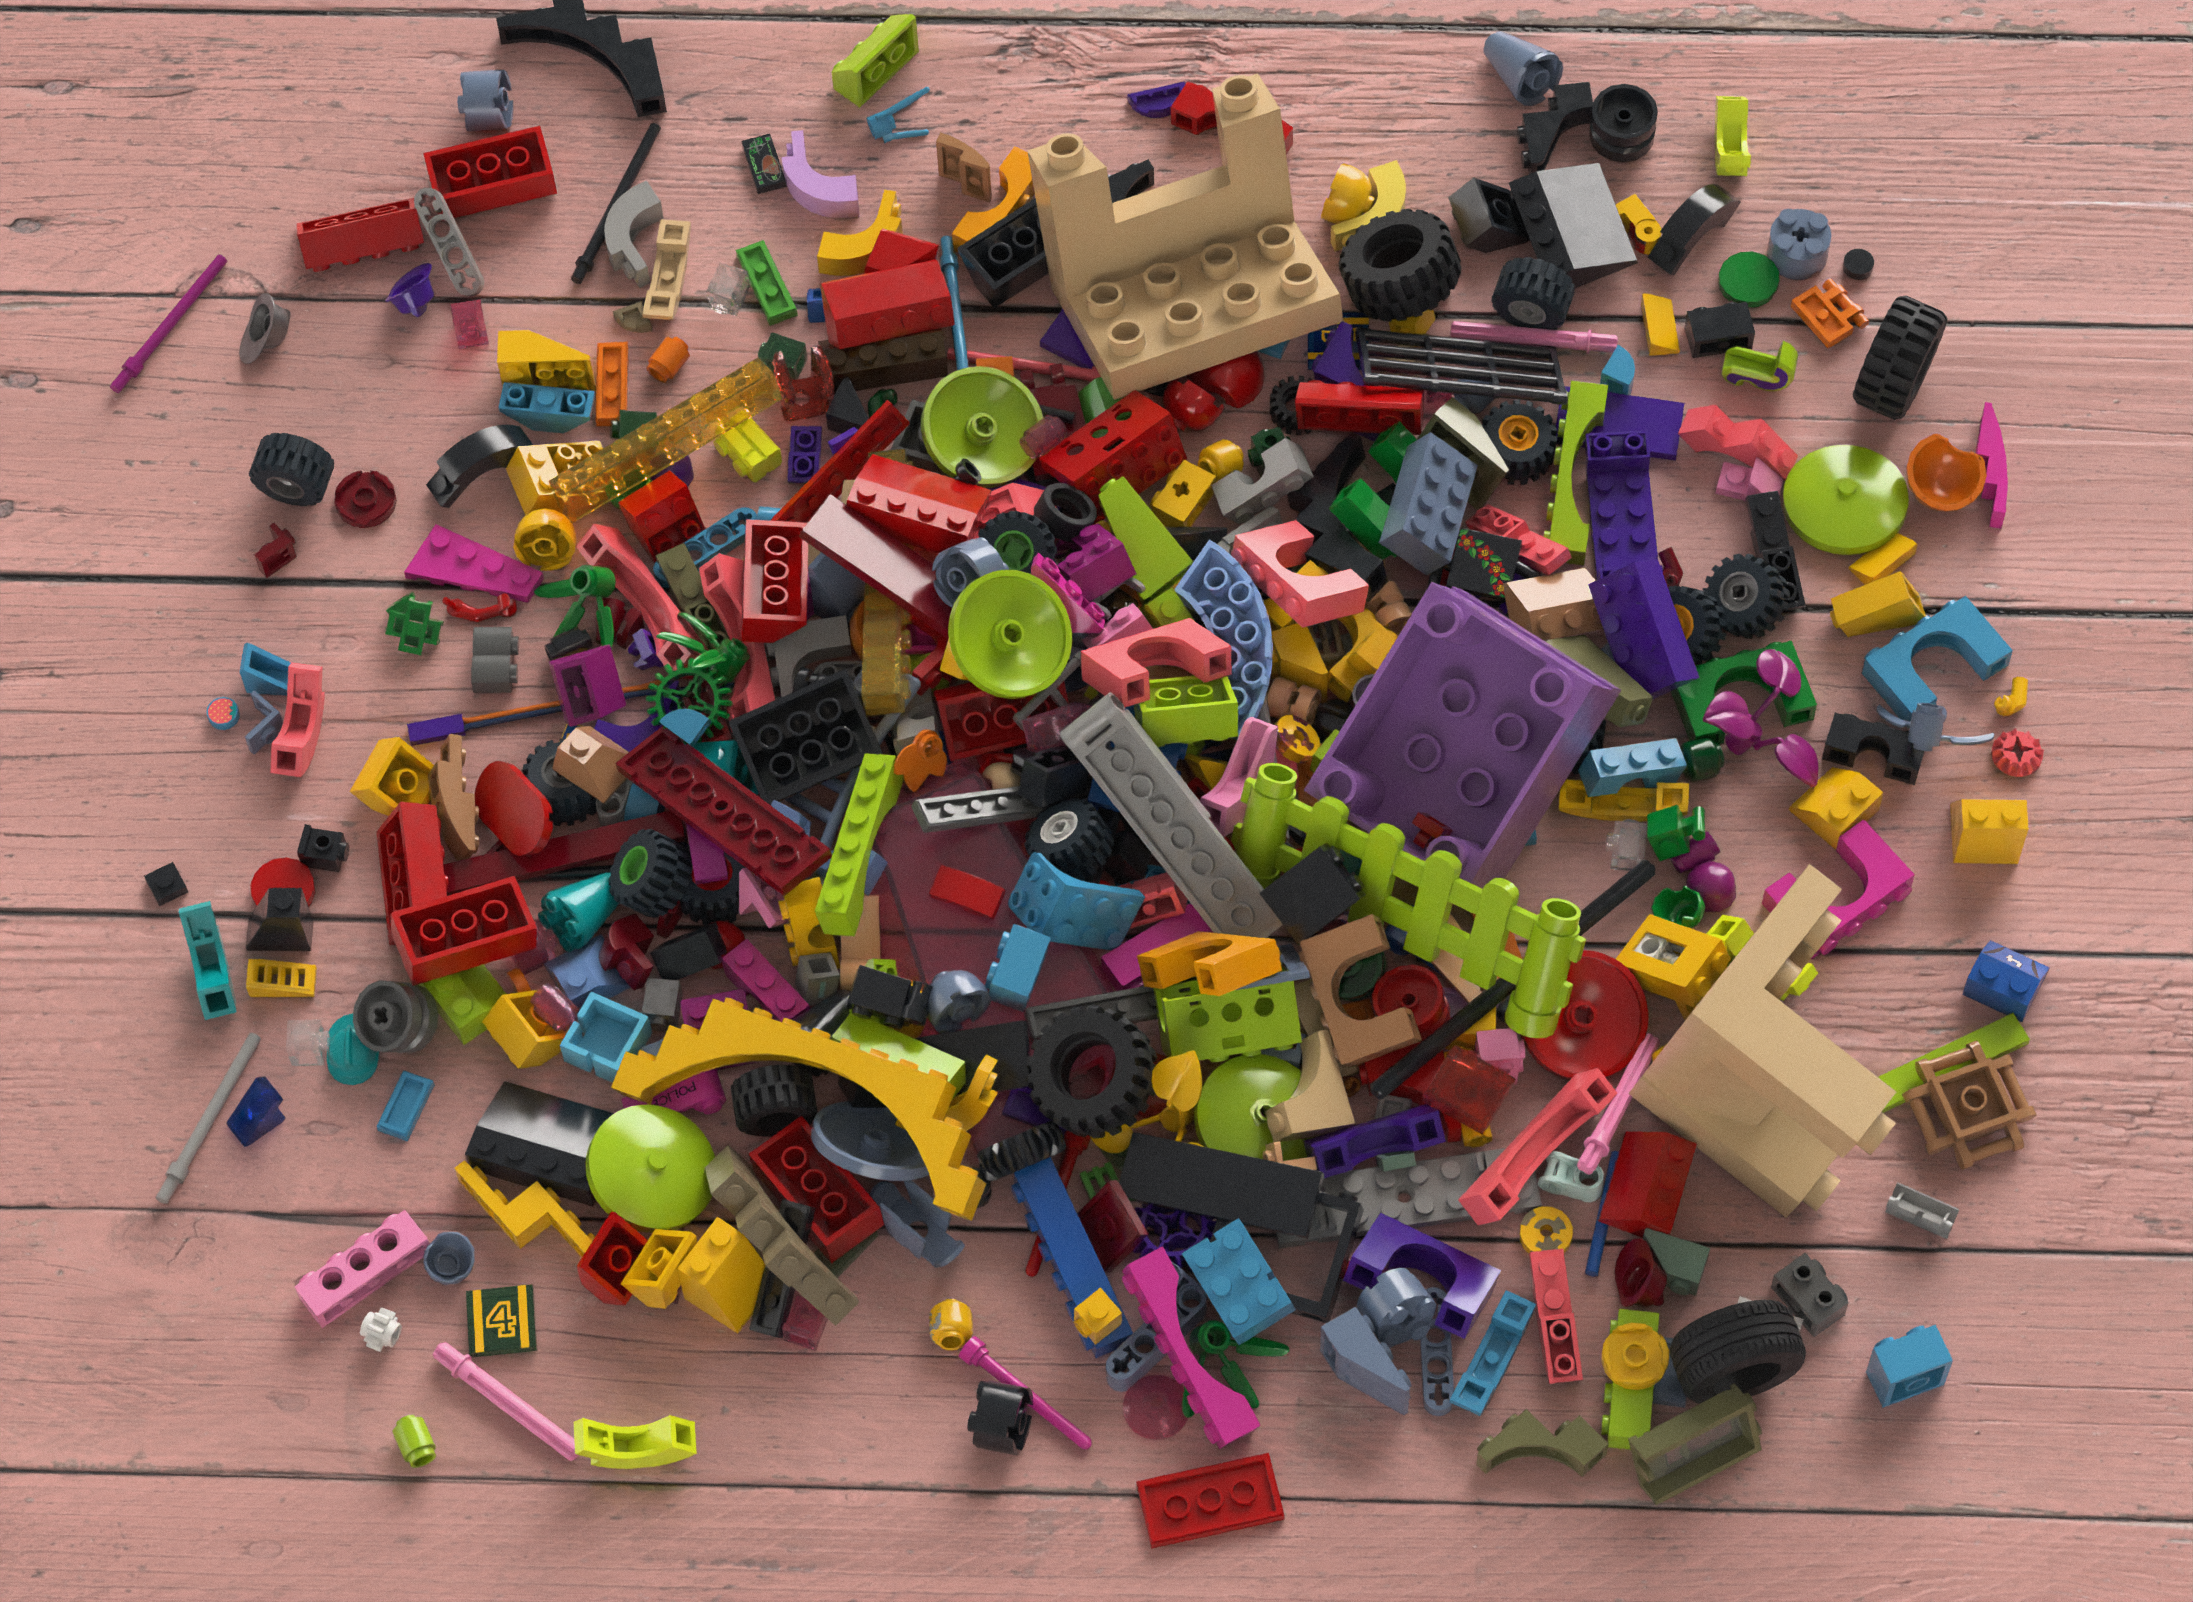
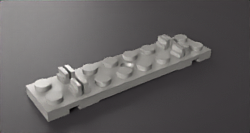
(1433, 1191)

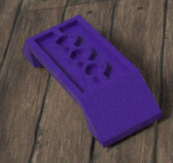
(1619, 499)

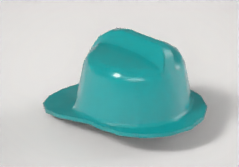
(347, 1056)

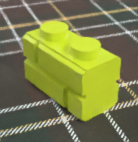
(750, 450)

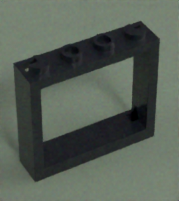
(1323, 1310)

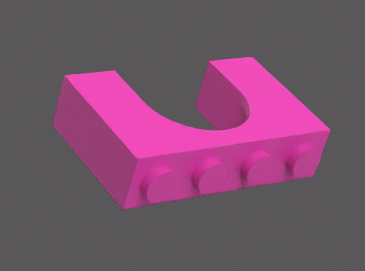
(1878, 867)

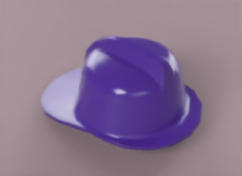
(413, 291)

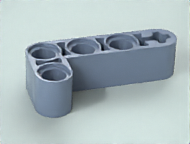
(1143, 1362)

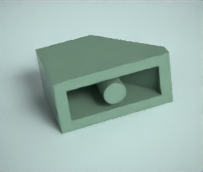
(1680, 1259)

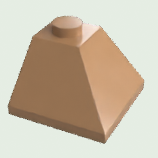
(589, 762)

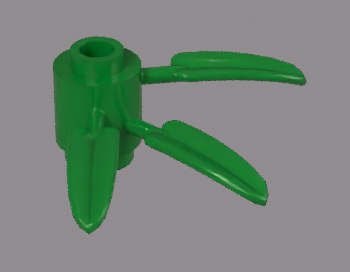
(587, 582)
(728, 658)
(1219, 1341)

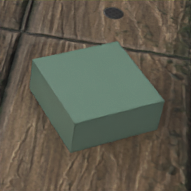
(1395, 1160)

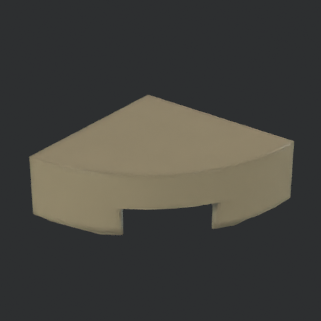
(632, 318)

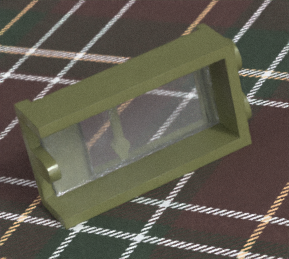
(1696, 1444)

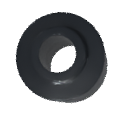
(568, 643)

